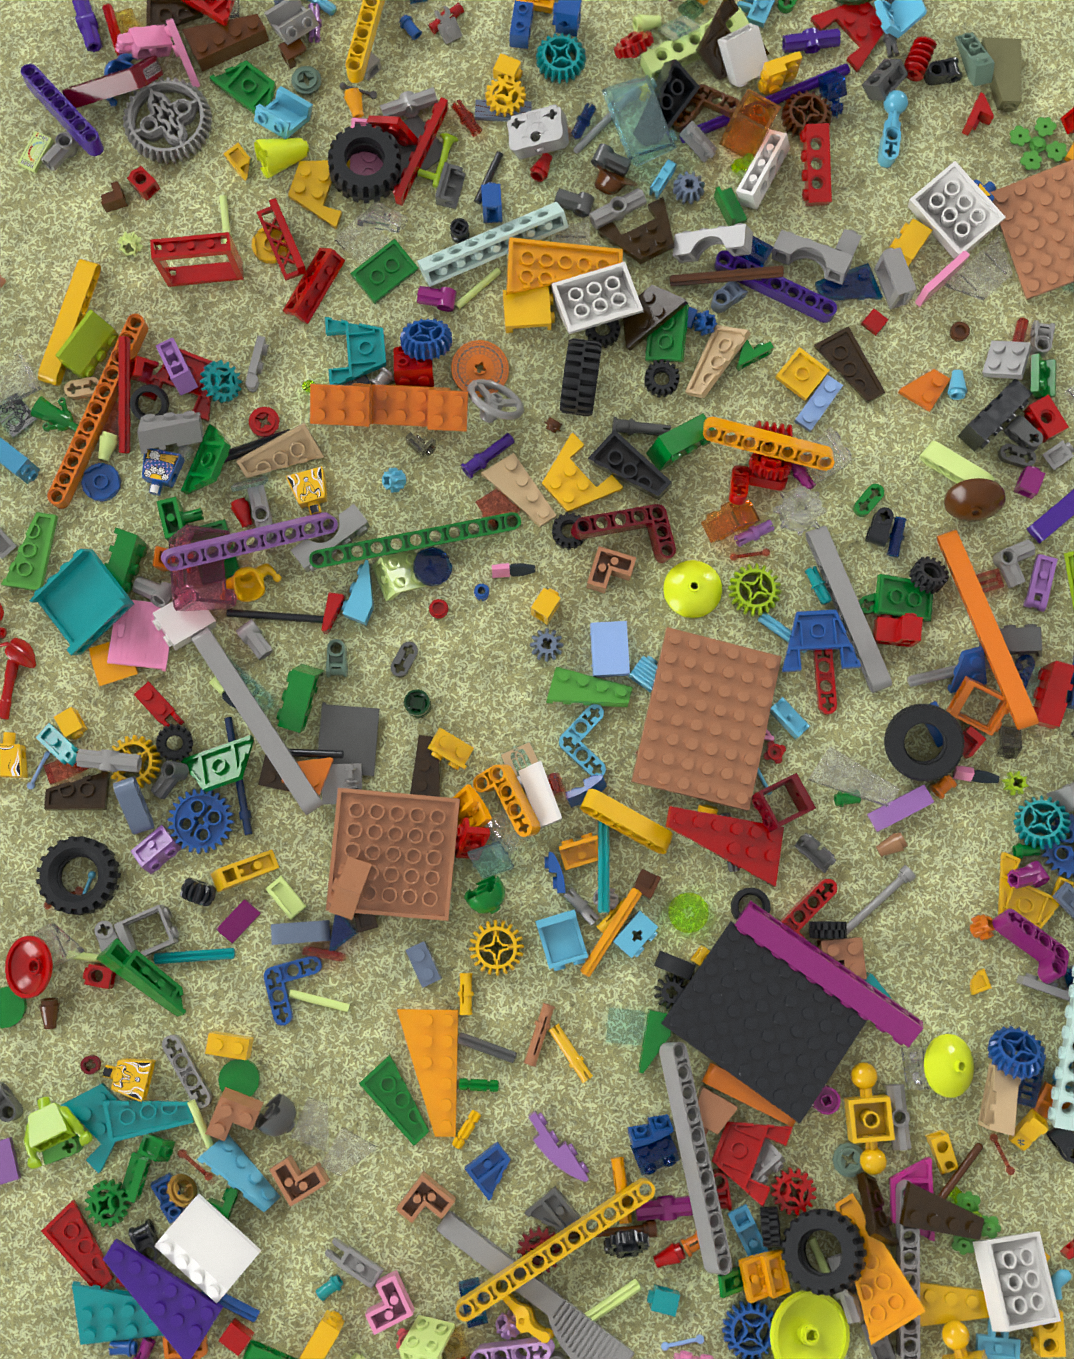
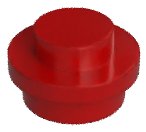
(438, 608)

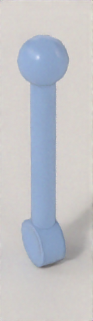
(30, 785)
(699, 1339)

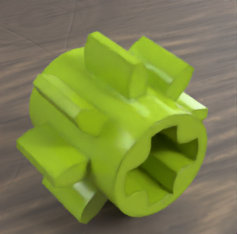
(1019, 786)

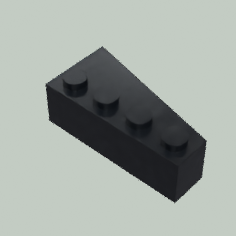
(674, 90)
(994, 415)
(629, 465)

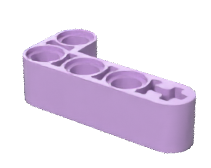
(511, 1348)

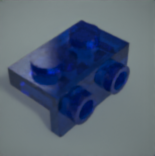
(656, 1155)

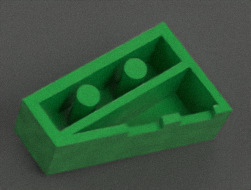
(678, 443)
(126, 558)
(298, 697)

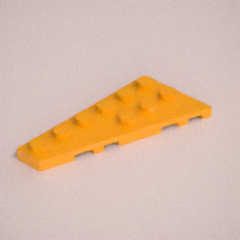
(541, 263)

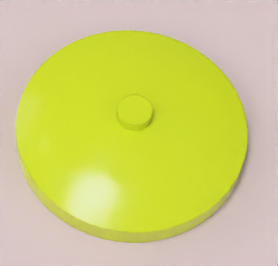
(809, 1328)

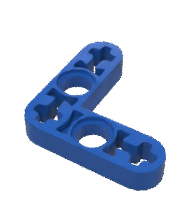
(284, 976)

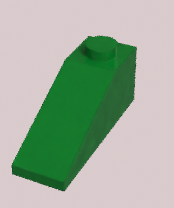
(654, 1037)

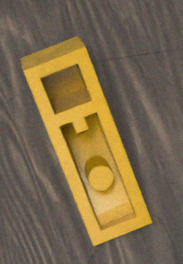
(244, 870)

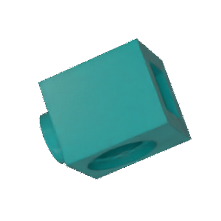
(663, 1300)

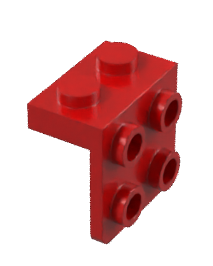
(411, 371)

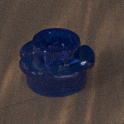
(837, 108)

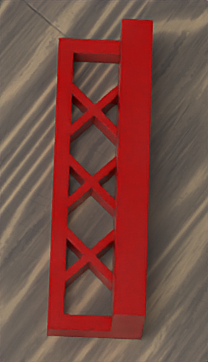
(286, 235)
(315, 285)

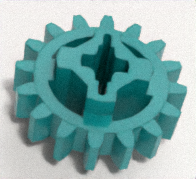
(213, 377)

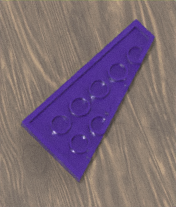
(171, 1303)

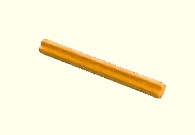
(611, 932)

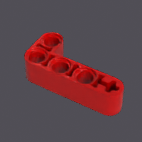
(805, 909)

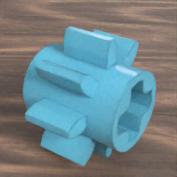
(394, 480)

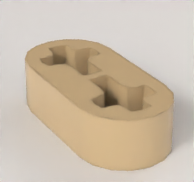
(81, 385)

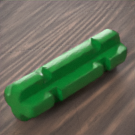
(478, 1085)

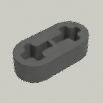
(1018, 452)
(400, 657)

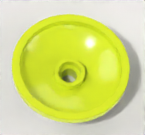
(689, 601)
(949, 1065)

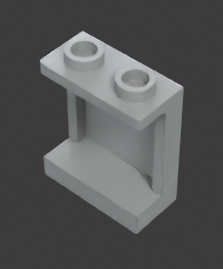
(291, 20)

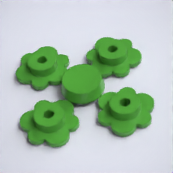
(1038, 144)
(992, 1222)

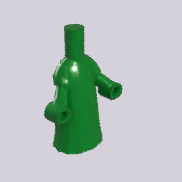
(51, 414)

